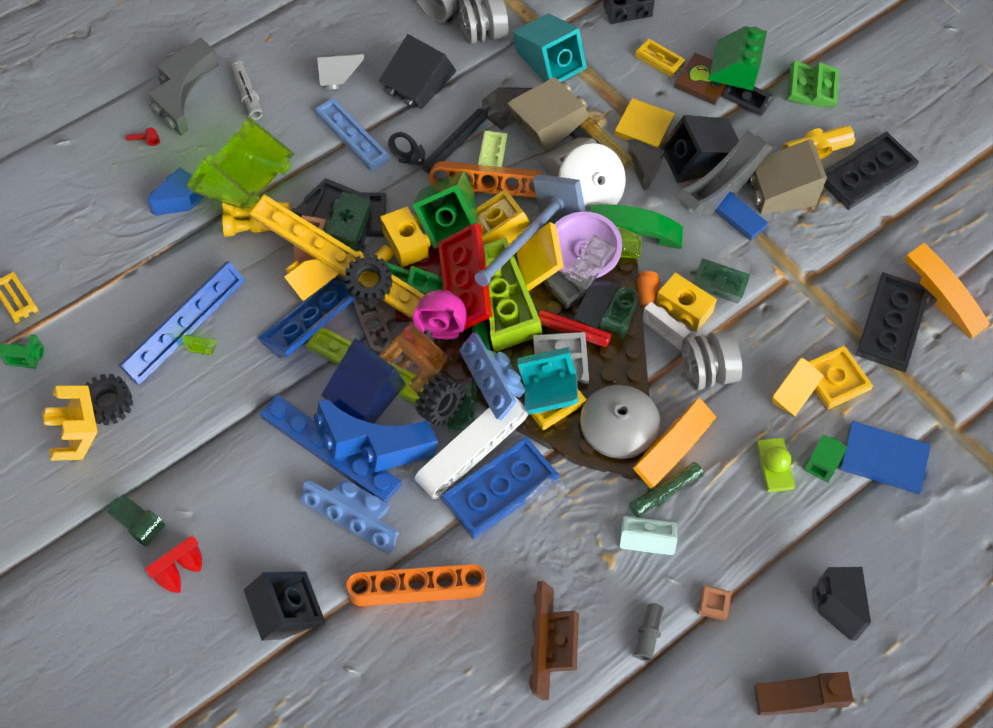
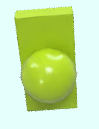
(775, 464)

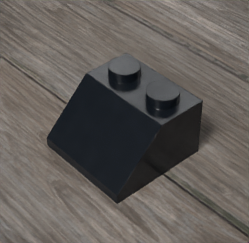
(843, 600)
(283, 604)

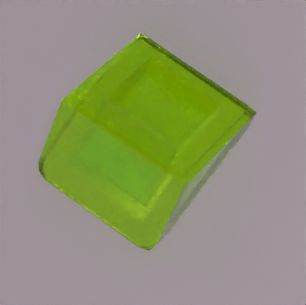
(630, 243)
(200, 344)

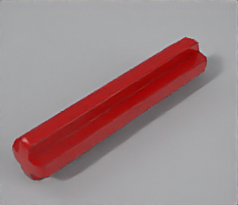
(568, 325)

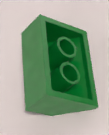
(738, 57)

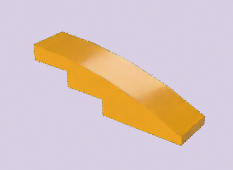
(949, 291)
(674, 443)

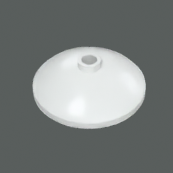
(587, 164)

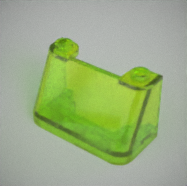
(242, 167)

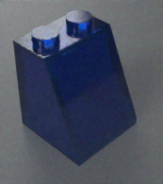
(363, 383)

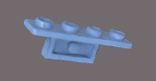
(493, 375)
(352, 510)

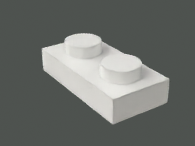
(665, 325)

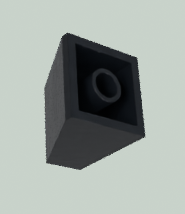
(416, 72)
(698, 146)

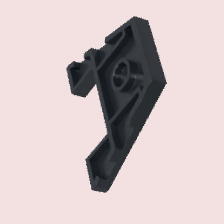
(320, 202)

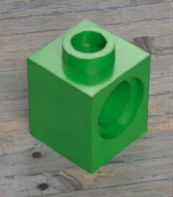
(826, 458)

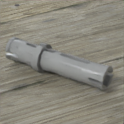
(253, 108)

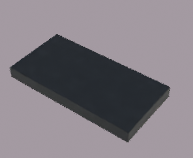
(868, 170)
(893, 322)

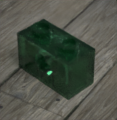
(355, 211)
(721, 280)

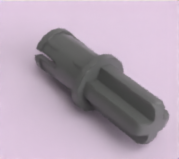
(649, 632)

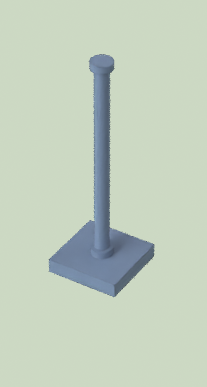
(555, 200)

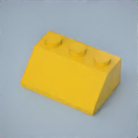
(501, 218)

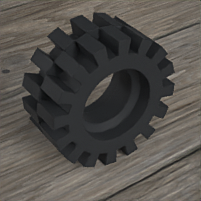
(368, 264)
(439, 399)
(118, 407)

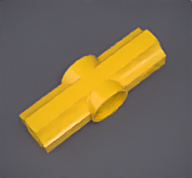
(828, 140)

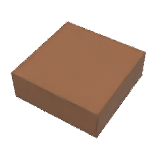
(714, 603)

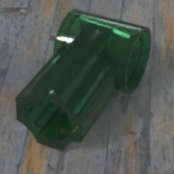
(140, 523)

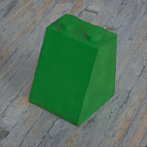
(446, 207)

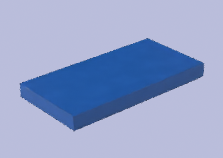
(498, 487)

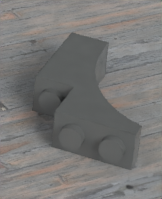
(177, 80)
(727, 176)

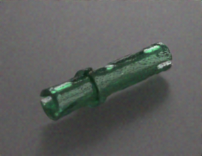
(657, 495)

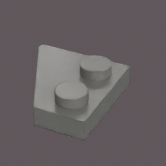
(576, 344)

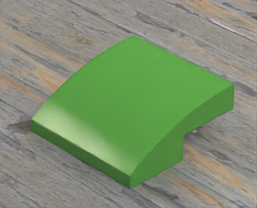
(813, 84)

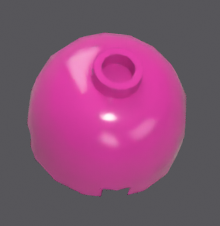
(441, 314)

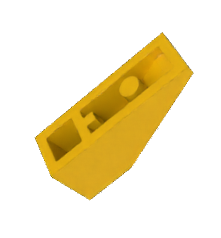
(309, 276)

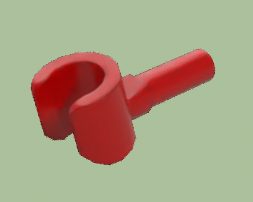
(150, 136)

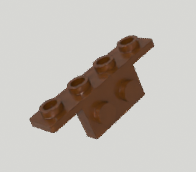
(554, 641)

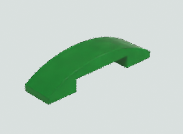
(643, 223)

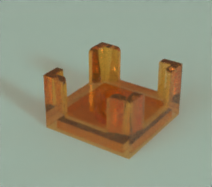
(420, 350)

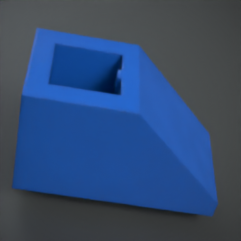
(173, 195)

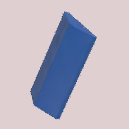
(306, 318)

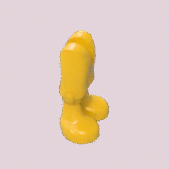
(235, 222)

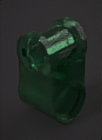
(619, 316)

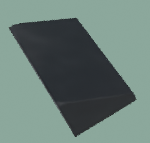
(755, 100)

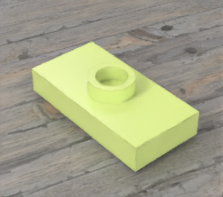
(493, 148)

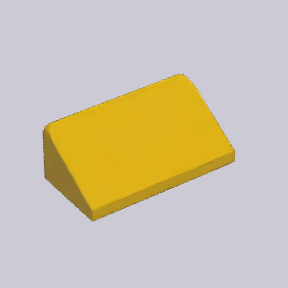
(797, 387)

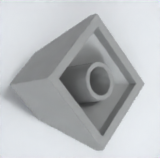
(337, 68)

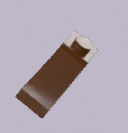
(804, 694)

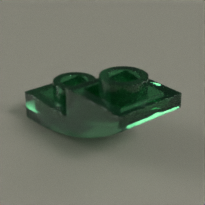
(466, 413)

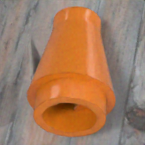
(647, 286)

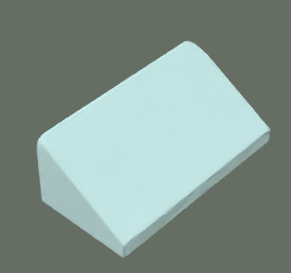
(648, 535)

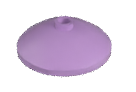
(578, 228)

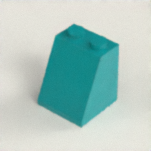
(551, 47)

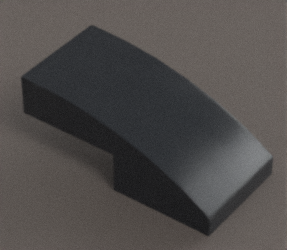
(596, 302)

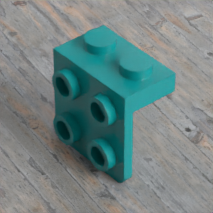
(549, 380)

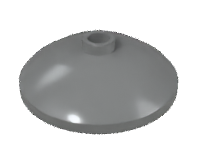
(615, 433)

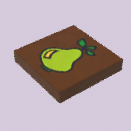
(695, 80)

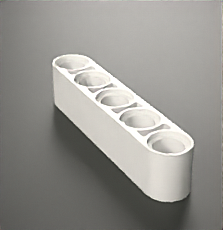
(468, 450)

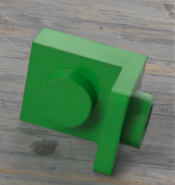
(23, 356)

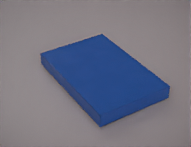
(885, 457)

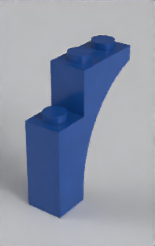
(381, 444)

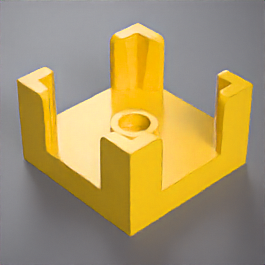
(76, 422)

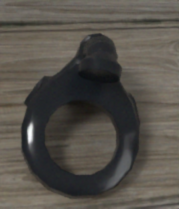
(414, 156)

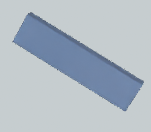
(352, 134)

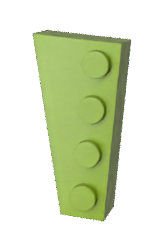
(513, 311)

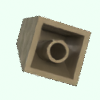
(549, 112)
(788, 179)

